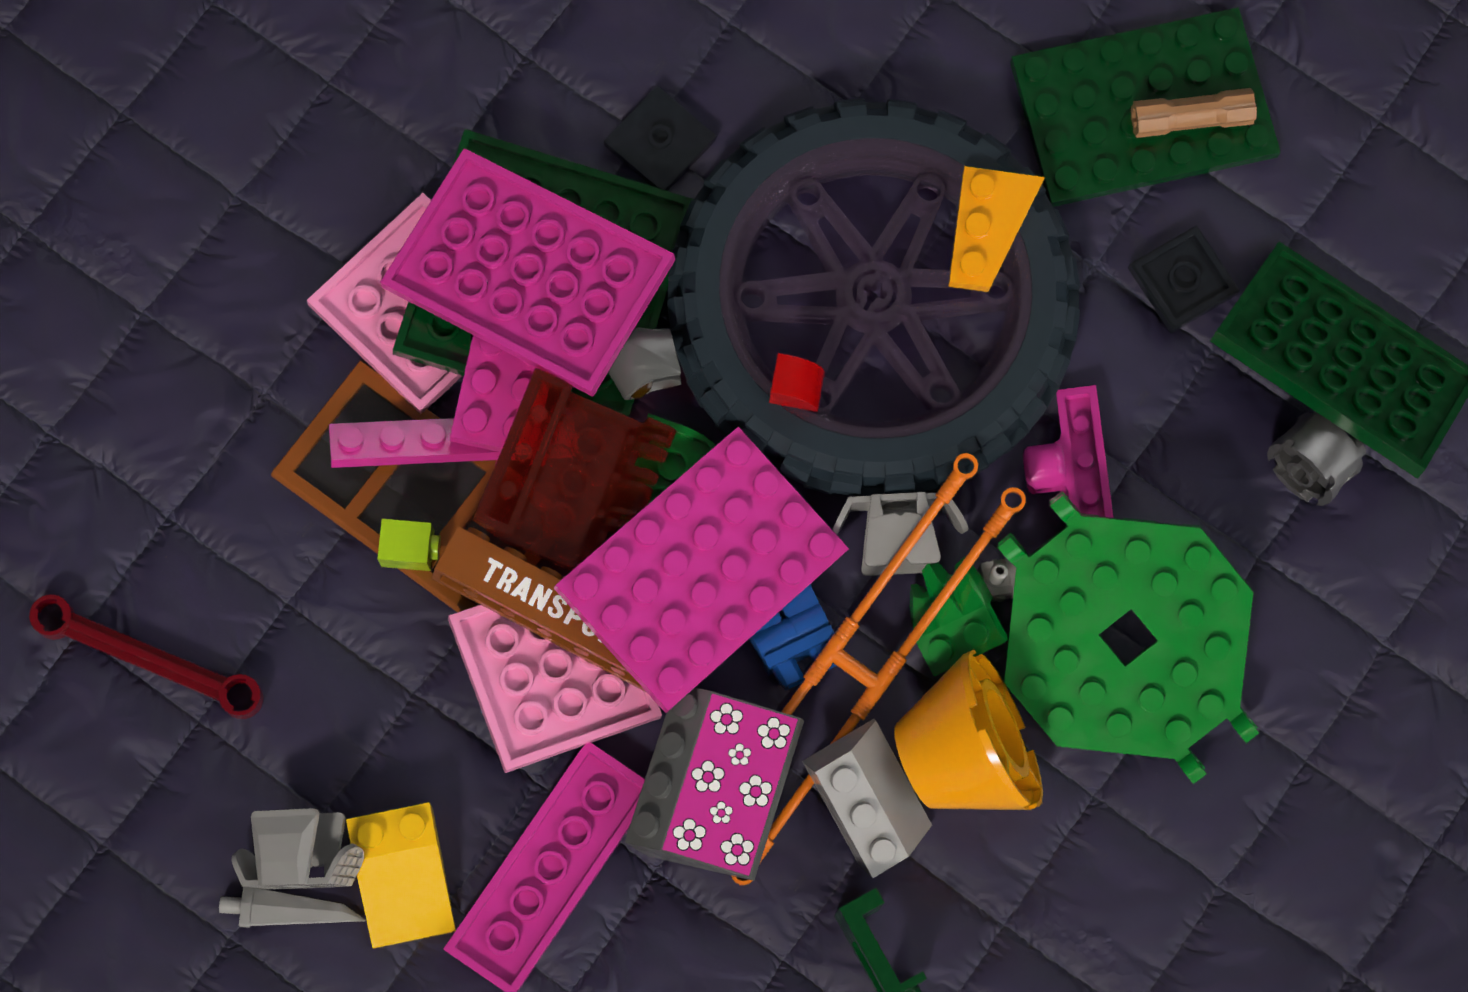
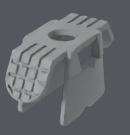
(889, 525)
(291, 844)

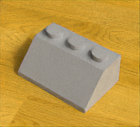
(869, 798)

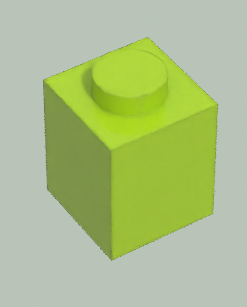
(408, 545)

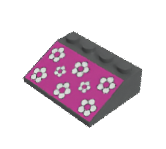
(714, 783)

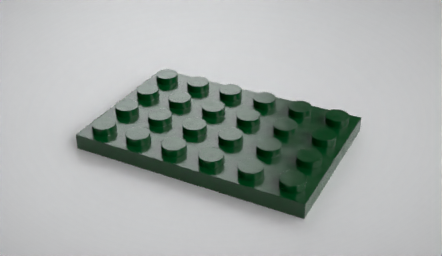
(1083, 95)
(1346, 359)

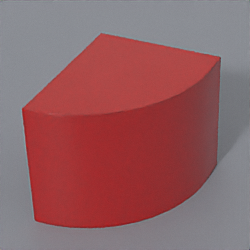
(797, 383)

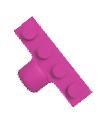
(1075, 460)

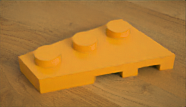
(987, 222)

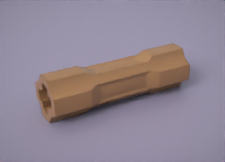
(1223, 109)

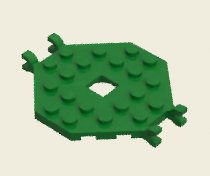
(1181, 594)

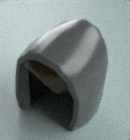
(646, 363)

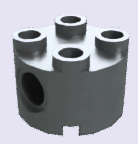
(1316, 458)

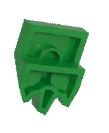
(961, 624)

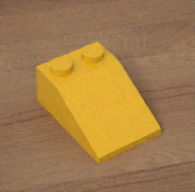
(402, 875)

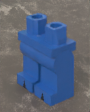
(791, 639)

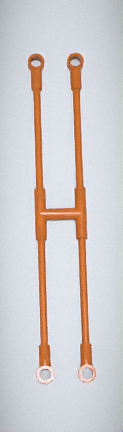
(879, 682)

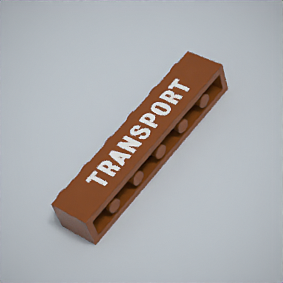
(521, 594)

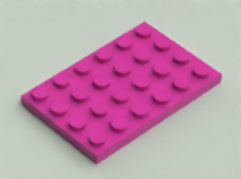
(528, 271)
(701, 569)

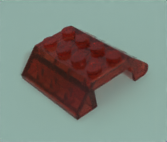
(569, 473)

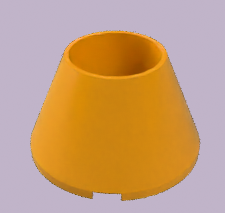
(967, 744)

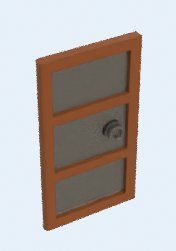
(364, 495)

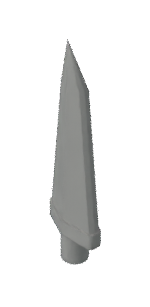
(270, 907)

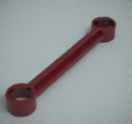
(145, 656)

